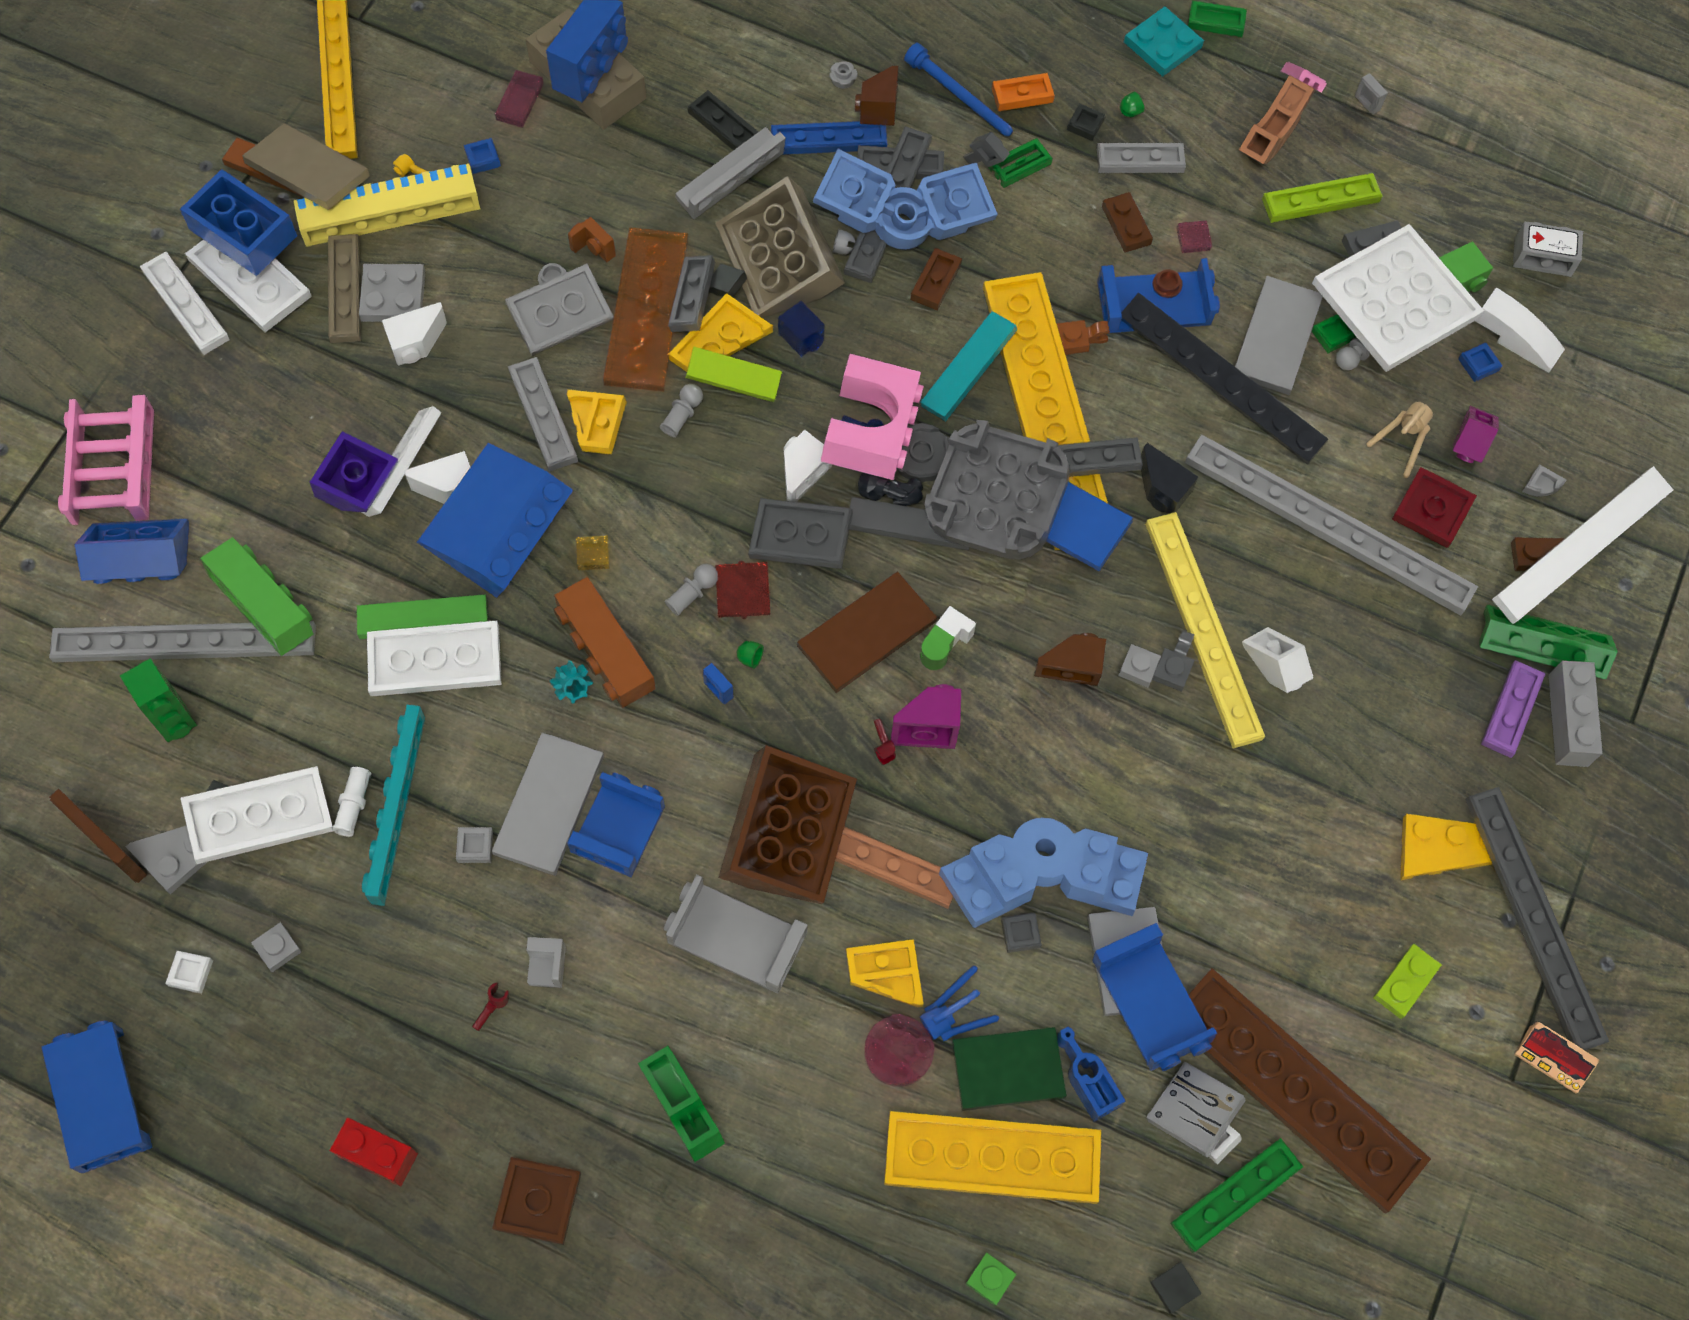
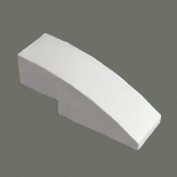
(1520, 330)

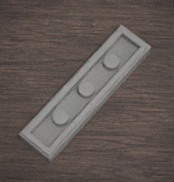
(543, 414)

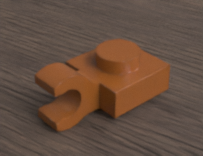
(1077, 337)

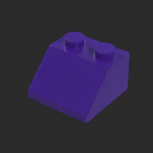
(352, 474)

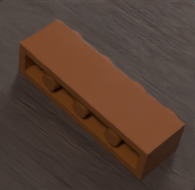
(604, 642)

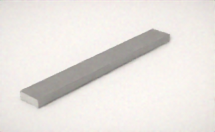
(166, 642)

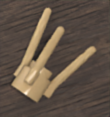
(1413, 421)

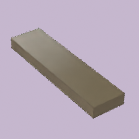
(344, 288)

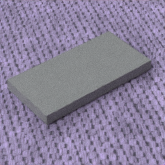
(1278, 334)
(548, 804)

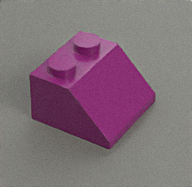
(929, 719)

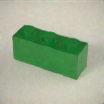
(158, 700)

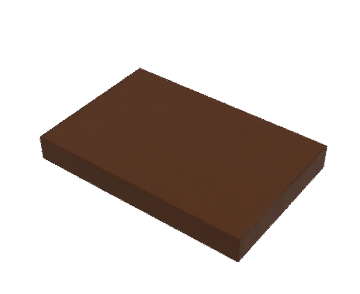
(97, 836)

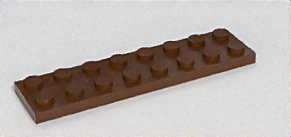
(1306, 1095)

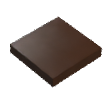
(537, 1201)

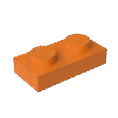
(1022, 92)

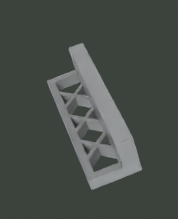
(730, 172)

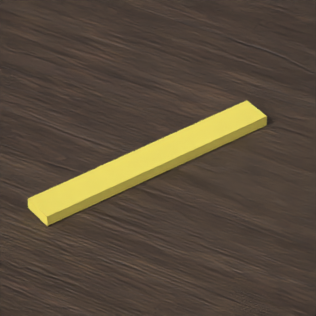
(1209, 638)

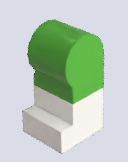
(944, 636)

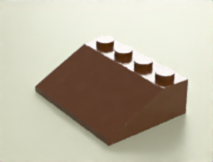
(788, 826)

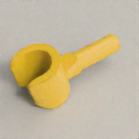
(404, 164)

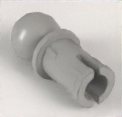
(1349, 357)
(690, 397)
(704, 577)

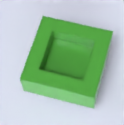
(990, 1279)

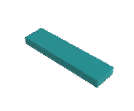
(968, 366)

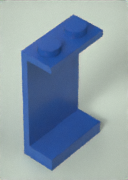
(1190, 308)
(1152, 999)
(94, 1097)

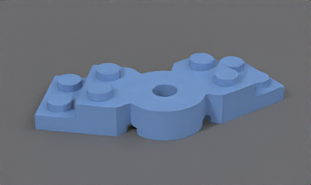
(938, 208)
(1006, 870)

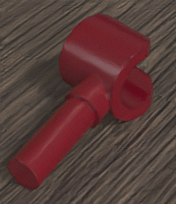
(886, 751)
(492, 1004)

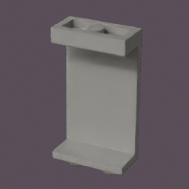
(734, 935)

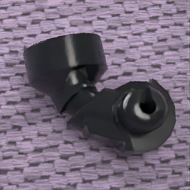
(876, 487)

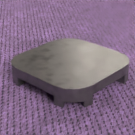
(997, 491)

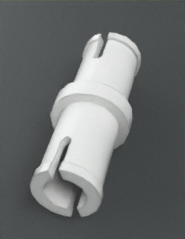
(351, 801)

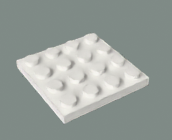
(1397, 297)

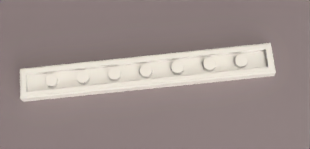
(1582, 545)

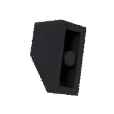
(1165, 480)

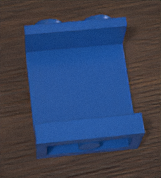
(618, 824)

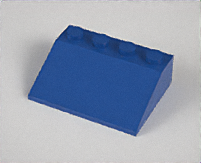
(494, 518)

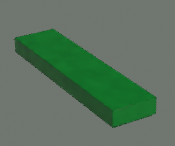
(1236, 1195)

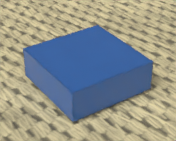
(482, 155)
(1480, 362)
(718, 683)

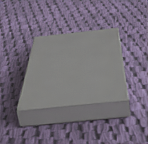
(559, 309)
(1111, 927)

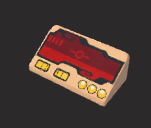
(1556, 1057)

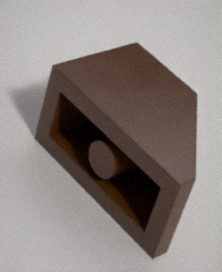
(878, 98)
(1074, 660)

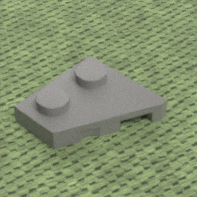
(167, 857)

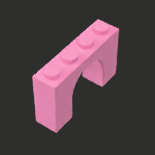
(875, 448)

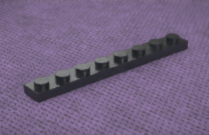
(1223, 378)

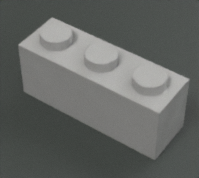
(1575, 714)

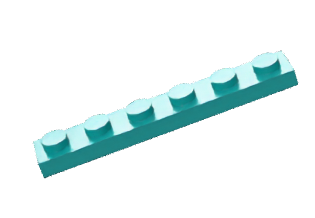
(390, 819)

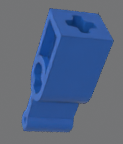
(1097, 1094)

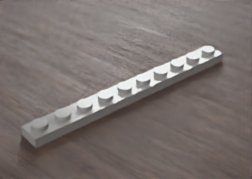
(1331, 525)

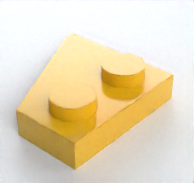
(887, 970)

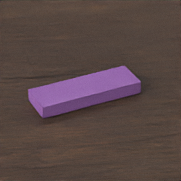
(1513, 709)

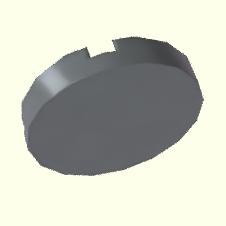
(924, 453)

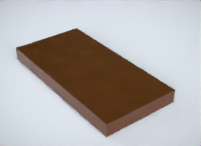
(866, 632)

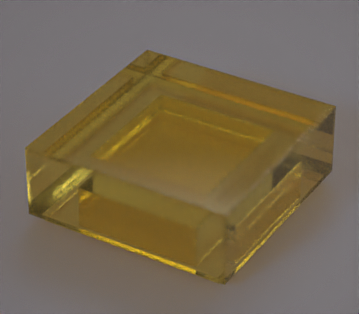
(592, 552)

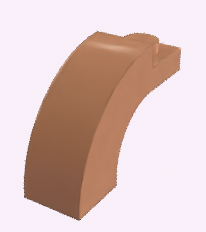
(1279, 122)

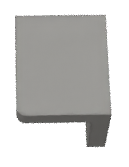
(546, 962)

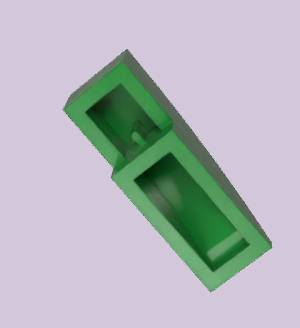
(681, 1103)

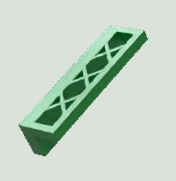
(1547, 641)

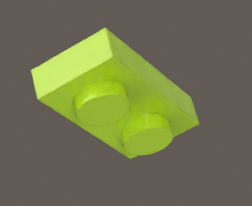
(1407, 981)

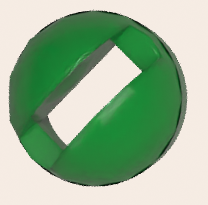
(1132, 105)
(750, 653)

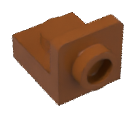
(593, 236)

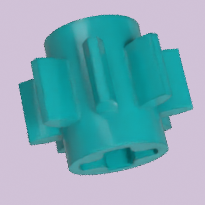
(571, 681)

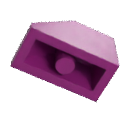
(1475, 435)

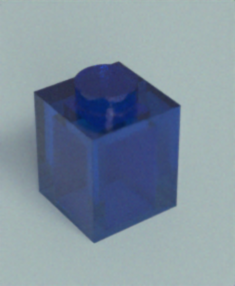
(801, 329)

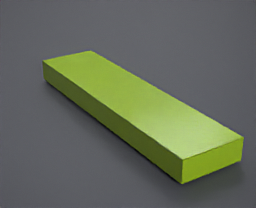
(1322, 197)

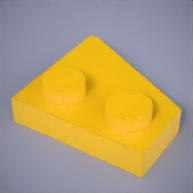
(596, 419)

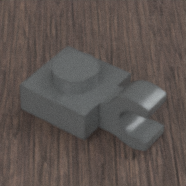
(987, 149)
(1174, 665)

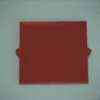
(742, 590)

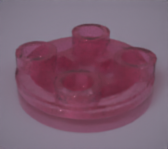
(898, 1050)

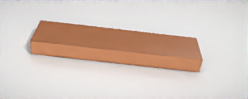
(893, 867)

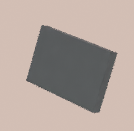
(800, 533)

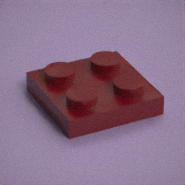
(1434, 507)

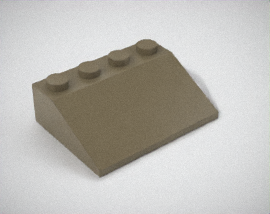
(780, 249)

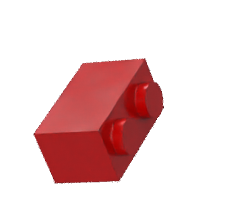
(373, 1151)

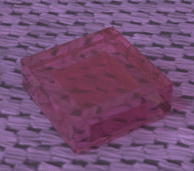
(1194, 236)

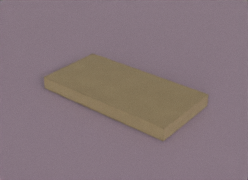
(306, 166)

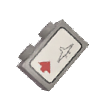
(1548, 248)

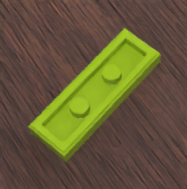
(733, 374)

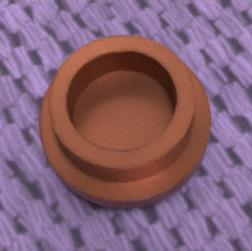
(1167, 283)

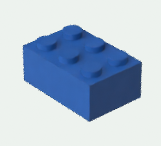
(587, 47)
(239, 222)

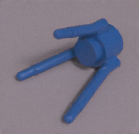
(939, 1019)

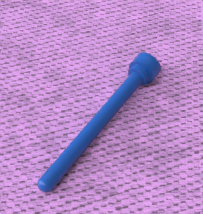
(918, 58)

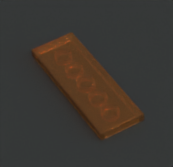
(643, 310)

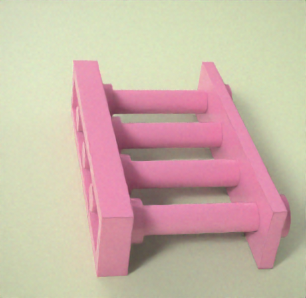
(136, 472)

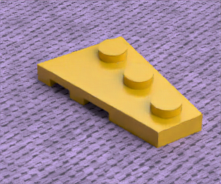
(723, 331)
(1439, 846)

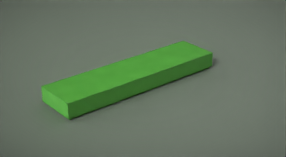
(421, 613)

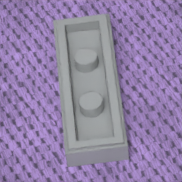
(1141, 158)

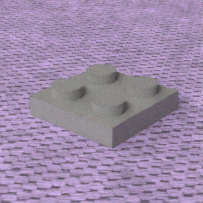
(390, 290)

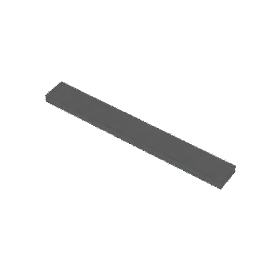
(1536, 919)

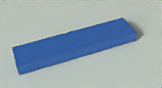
(830, 137)

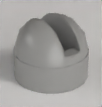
(841, 242)

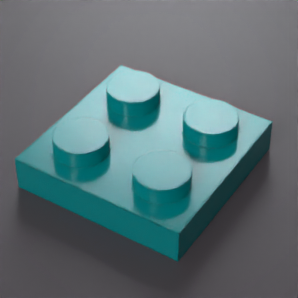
(1163, 41)

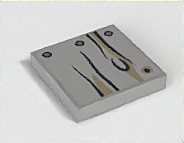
(1196, 1109)

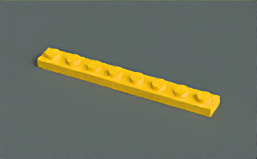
(337, 77)

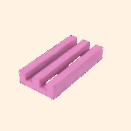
(1304, 76)

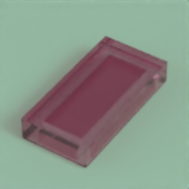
(519, 98)

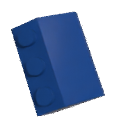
(133, 550)

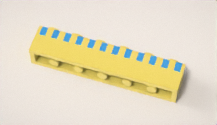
(390, 204)

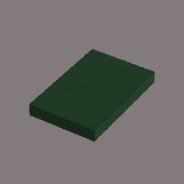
(1008, 1069)

